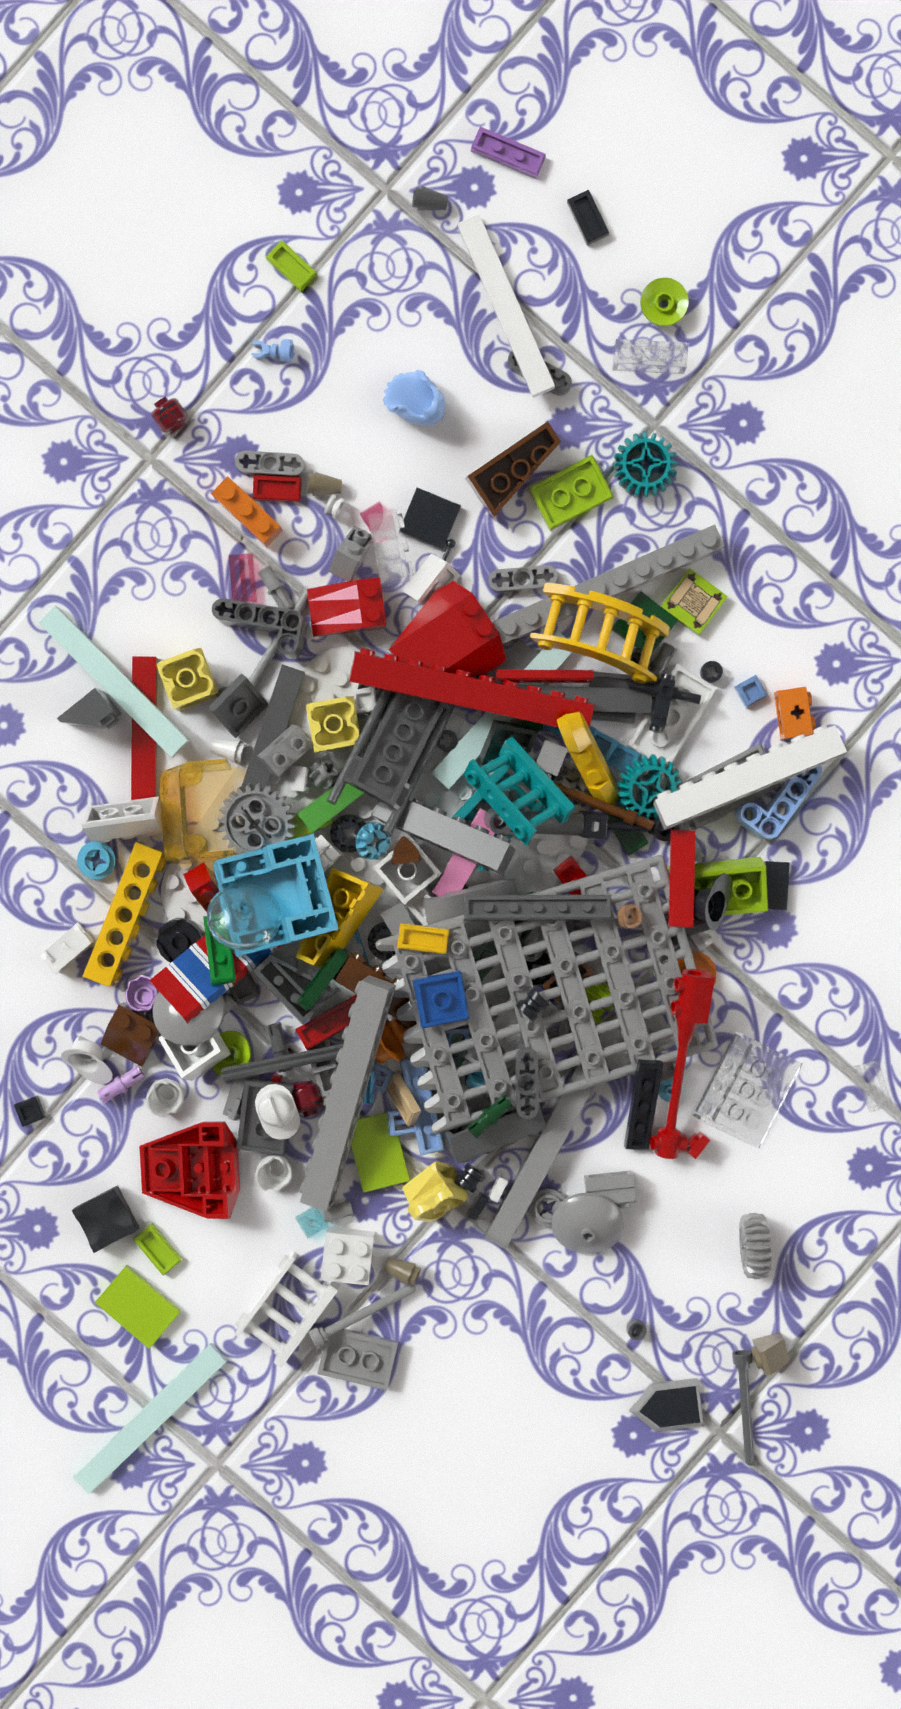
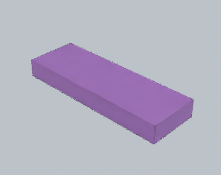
(508, 152)

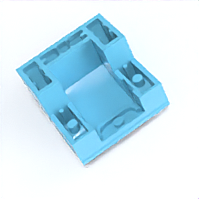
(296, 880)

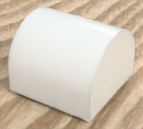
(300, 779)

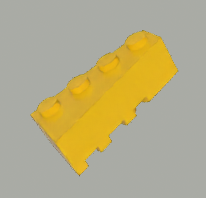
(351, 903)

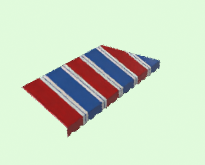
(188, 983)

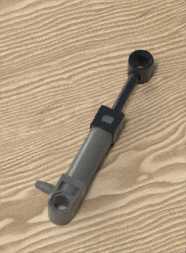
(583, 824)

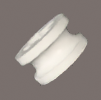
(334, 506)

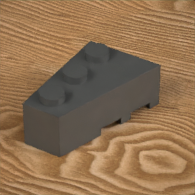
(287, 986)

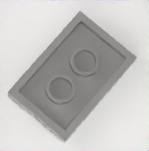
(358, 1358)

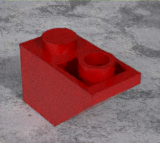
(202, 884)

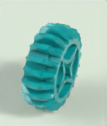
(634, 465)
(656, 767)

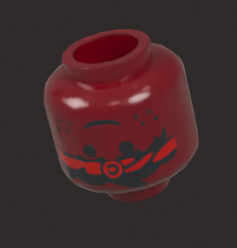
(169, 415)
(307, 1098)

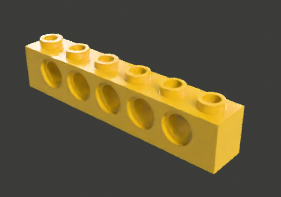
(96, 968)

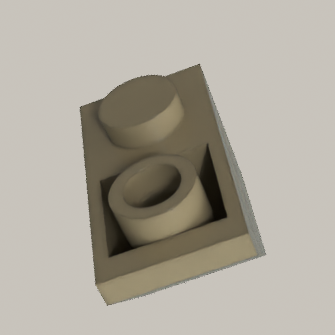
(770, 1353)

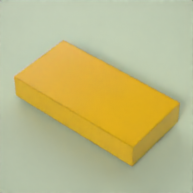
(423, 938)

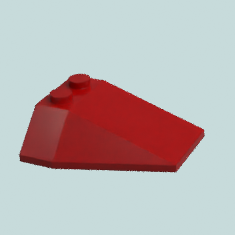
(452, 633)
(194, 1169)

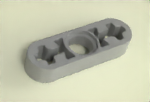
(288, 459)
(504, 575)

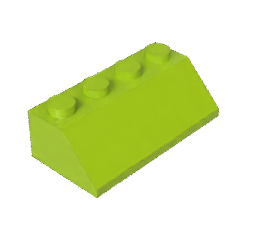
(748, 881)

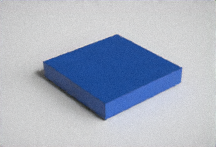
(440, 999)

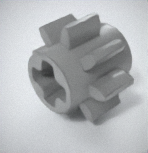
(324, 773)

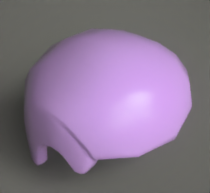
(141, 994)

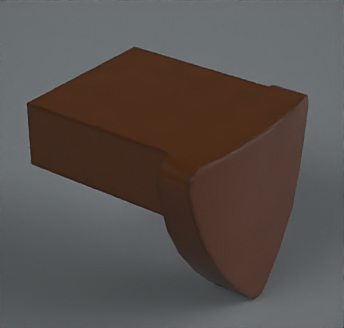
(405, 852)

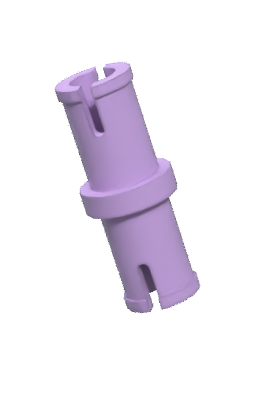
(121, 1084)

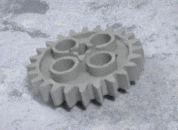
(272, 808)

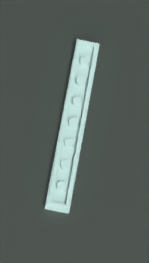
(114, 681)
(471, 744)
(150, 1418)

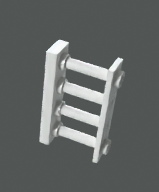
(296, 1330)

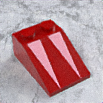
(346, 607)

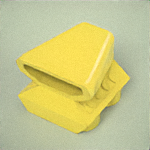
(187, 679)
(333, 724)
(434, 1192)

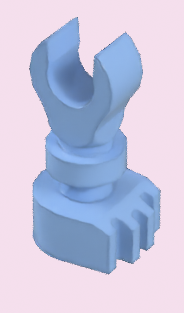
(285, 350)

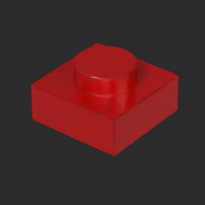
(696, 1144)

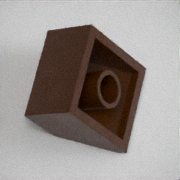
(131, 1034)

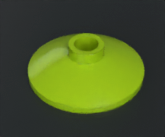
(664, 290)
(235, 1043)

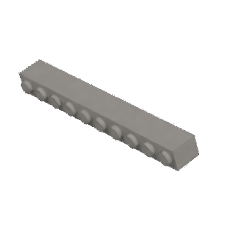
(615, 581)
(347, 1092)

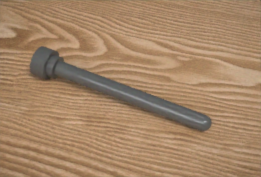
(742, 1360)

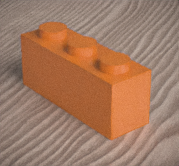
(247, 511)

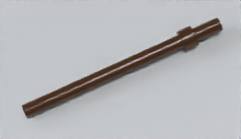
(628, 816)

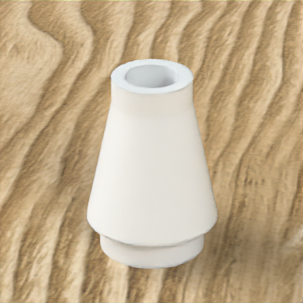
(230, 749)

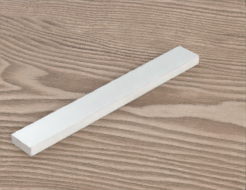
(506, 306)

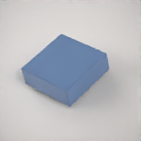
(750, 691)

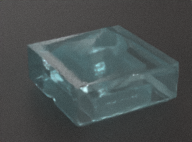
(311, 1221)

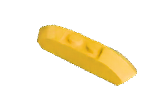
(588, 757)

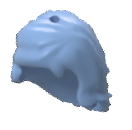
(415, 398)

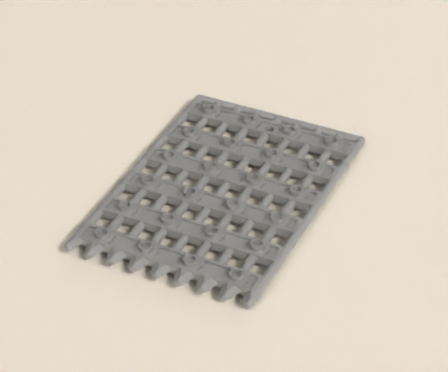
(564, 965)

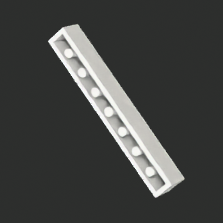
(750, 777)

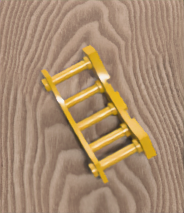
(612, 608)

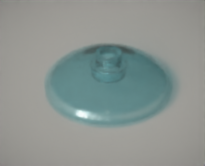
(243, 928)

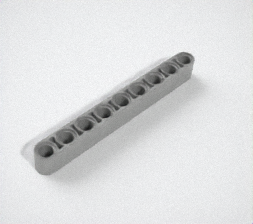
(537, 1163)

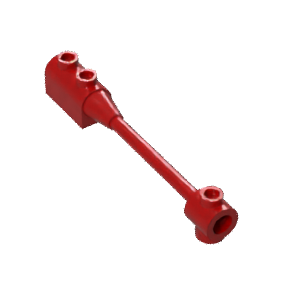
(690, 1009)

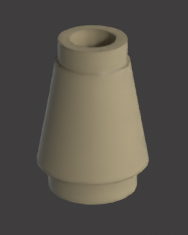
(323, 484)
(403, 1271)

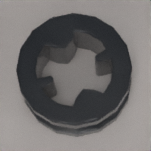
(718, 669)
(453, 744)

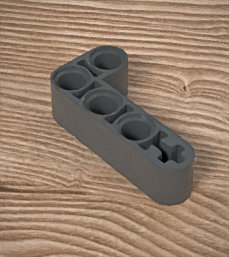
(258, 622)

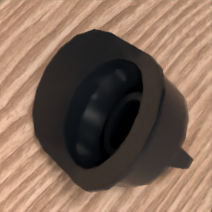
(713, 901)

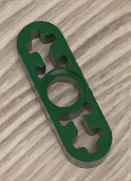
(322, 978)

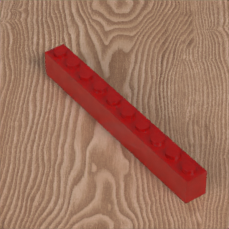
(463, 690)

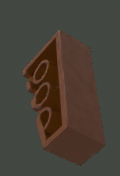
(508, 471)
(356, 969)

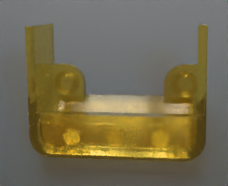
(178, 844)

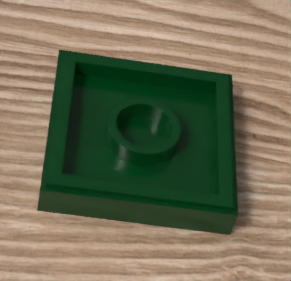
(649, 608)

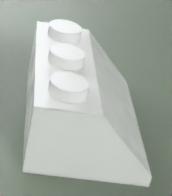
(123, 820)

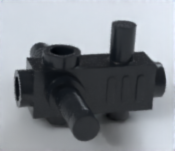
(664, 693)

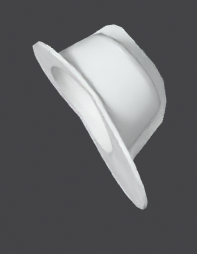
(87, 1060)
(277, 1111)

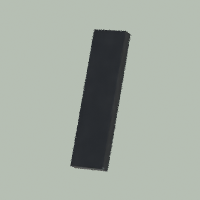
(643, 1104)

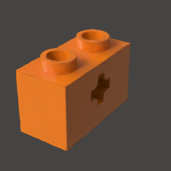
(787, 701)

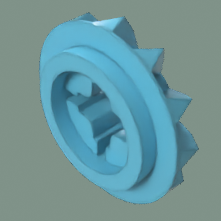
(366, 835)
(87, 866)

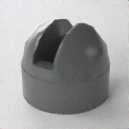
(639, 1330)

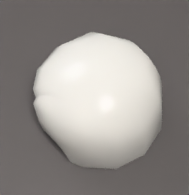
(165, 1097)
(273, 1173)

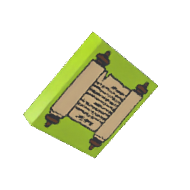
(694, 601)

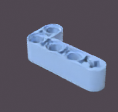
(770, 814)

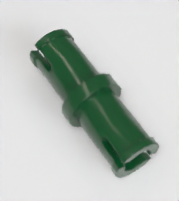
(489, 1116)

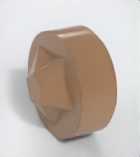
(629, 916)

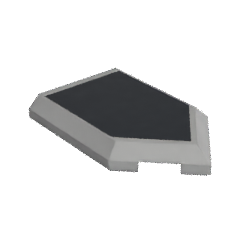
(670, 1405)

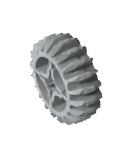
(755, 1245)

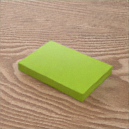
(570, 492)
(378, 1154)
(137, 1306)

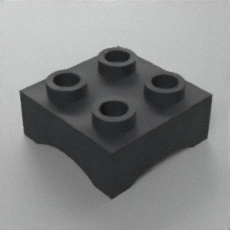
(106, 1218)

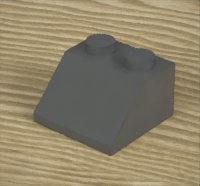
(92, 711)

